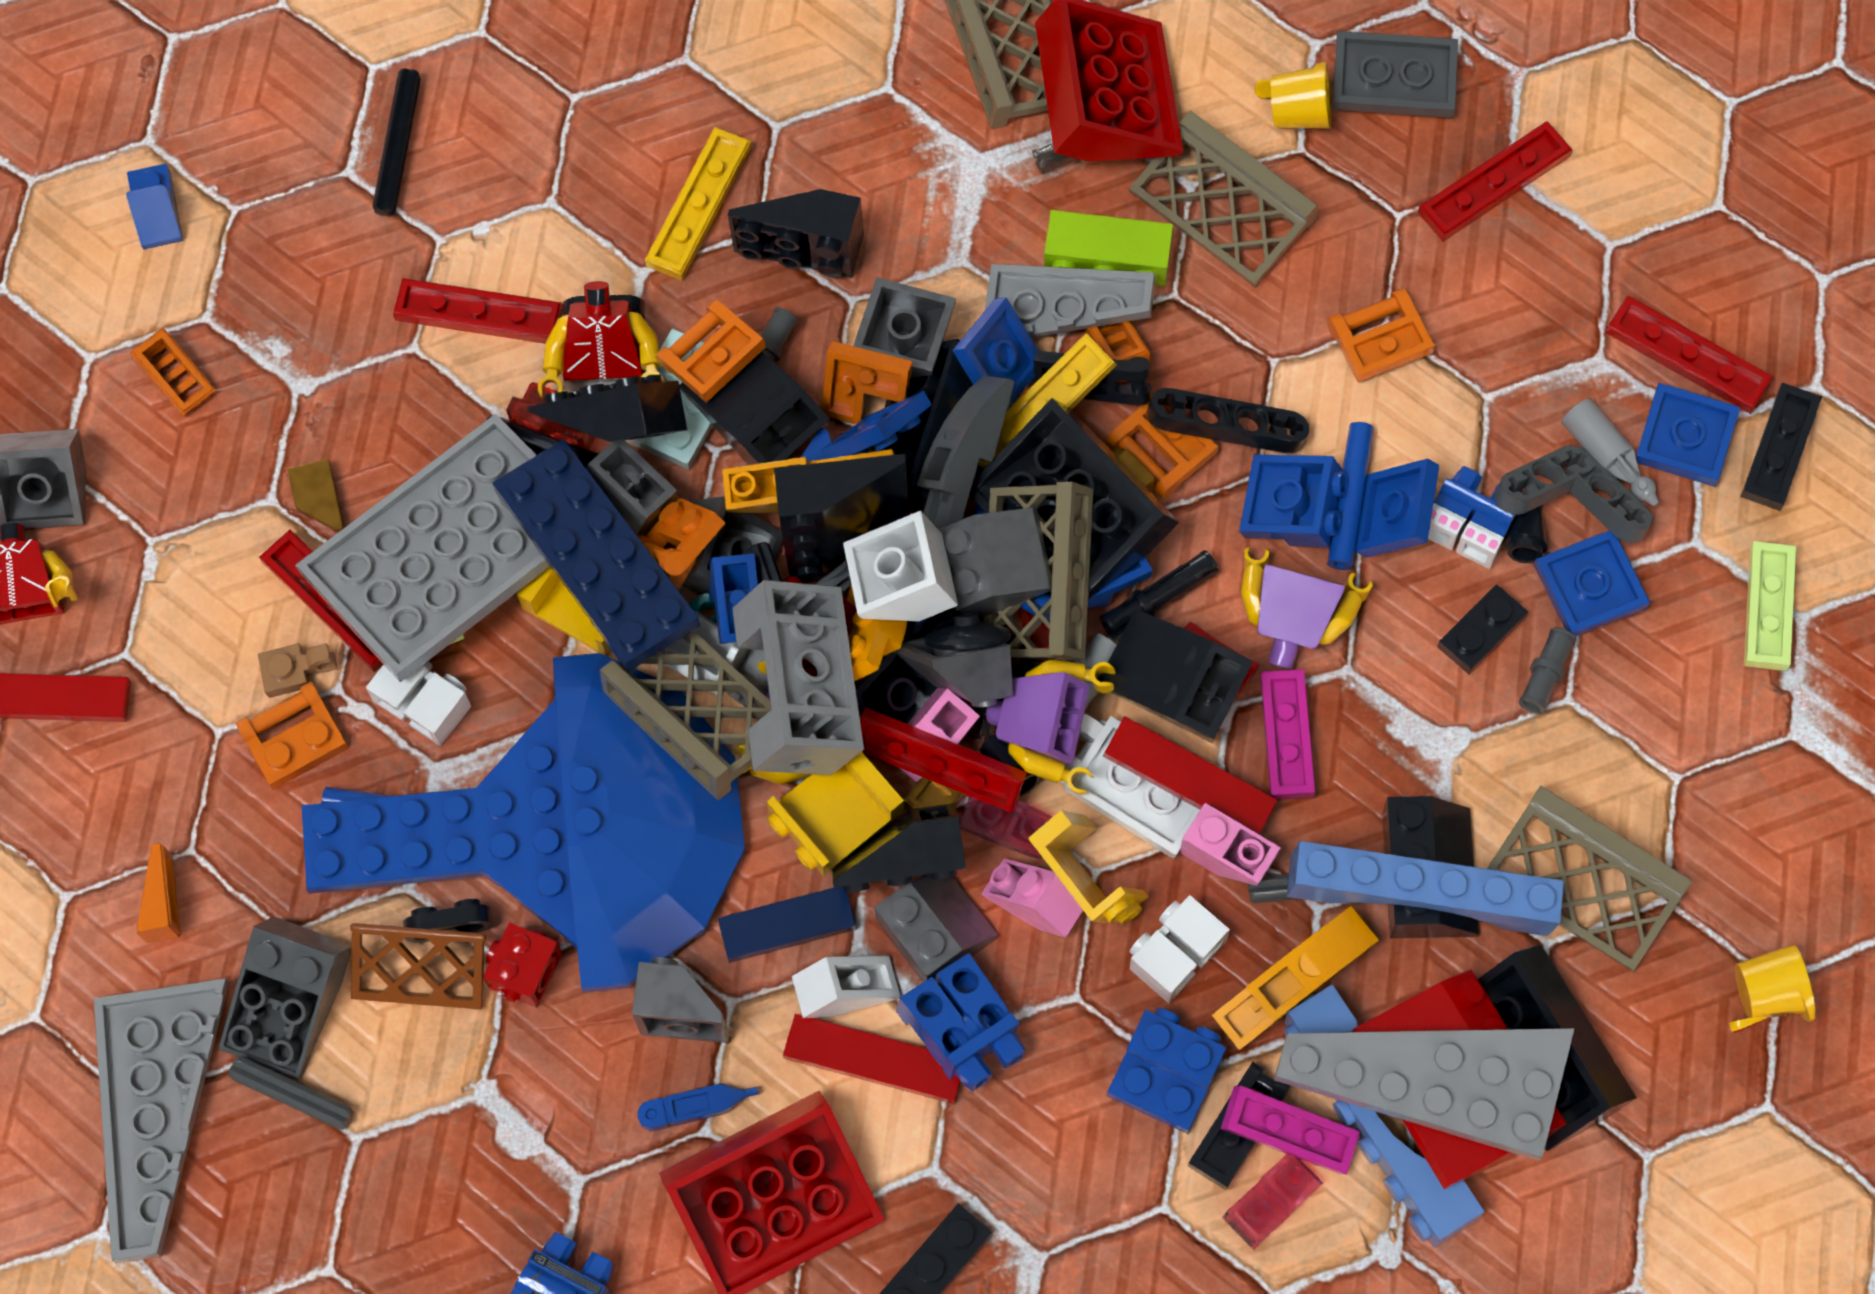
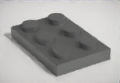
(1395, 74)

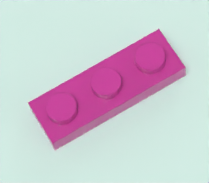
(1287, 734)
(1290, 1130)

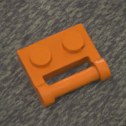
(1385, 345)
(718, 357)
(1183, 451)
(683, 526)
(297, 747)

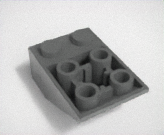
(284, 995)

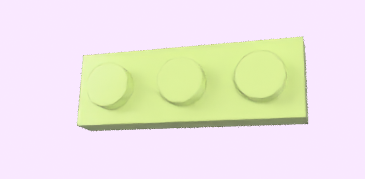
(1770, 606)

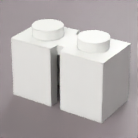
(425, 698)
(1171, 954)

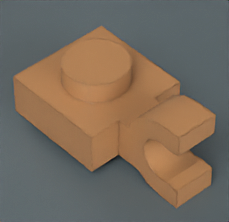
(288, 667)

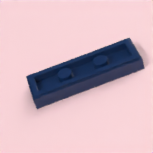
(786, 924)

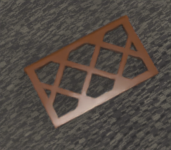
(394, 991)

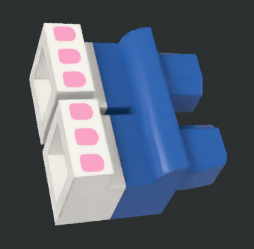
(1460, 503)

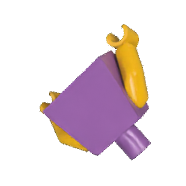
(1297, 607)
(1047, 716)

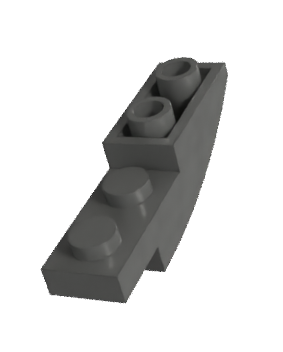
(965, 438)

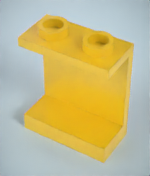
(553, 604)
(835, 813)
(1055, 844)

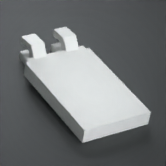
(1125, 797)

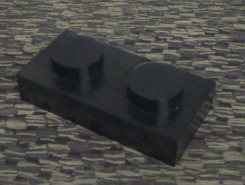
(1482, 629)

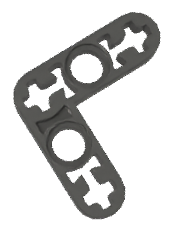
(1620, 514)

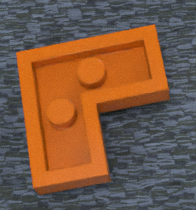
(858, 372)

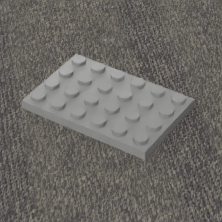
(430, 554)

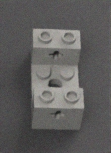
(812, 718)

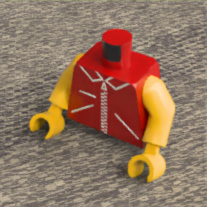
(599, 341)
(30, 578)

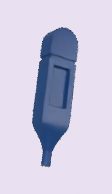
(691, 1106)

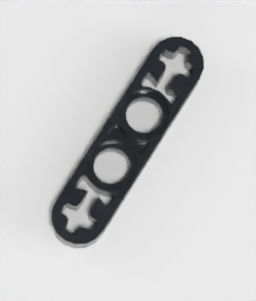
(1227, 427)

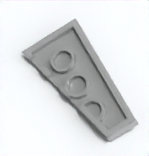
(1071, 298)

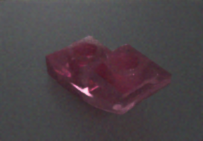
(1003, 827)
(1272, 1200)

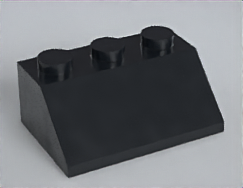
(1434, 832)

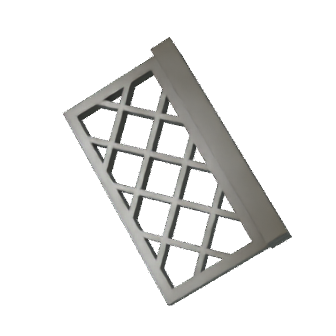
(984, 60)
(1250, 175)
(1068, 568)
(673, 733)
(1617, 854)

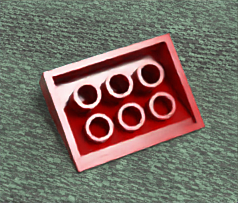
(1106, 83)
(1450, 1006)
(772, 1196)

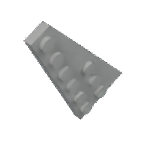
(151, 1082)
(1460, 1082)

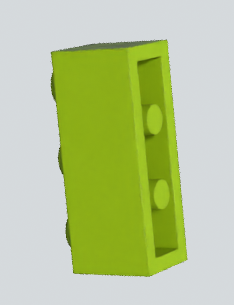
(1108, 244)

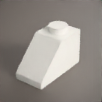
(845, 985)

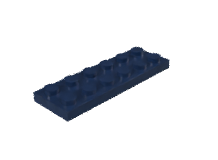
(596, 555)

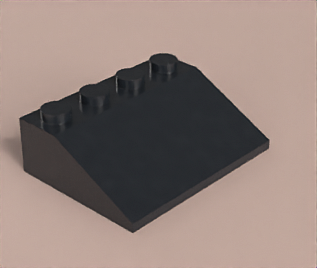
(1064, 449)
(833, 504)

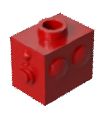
(521, 964)

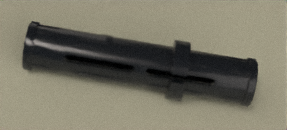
(1160, 593)

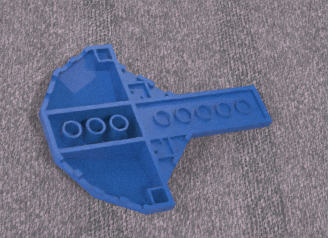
(572, 823)

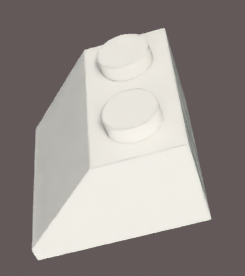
(901, 571)

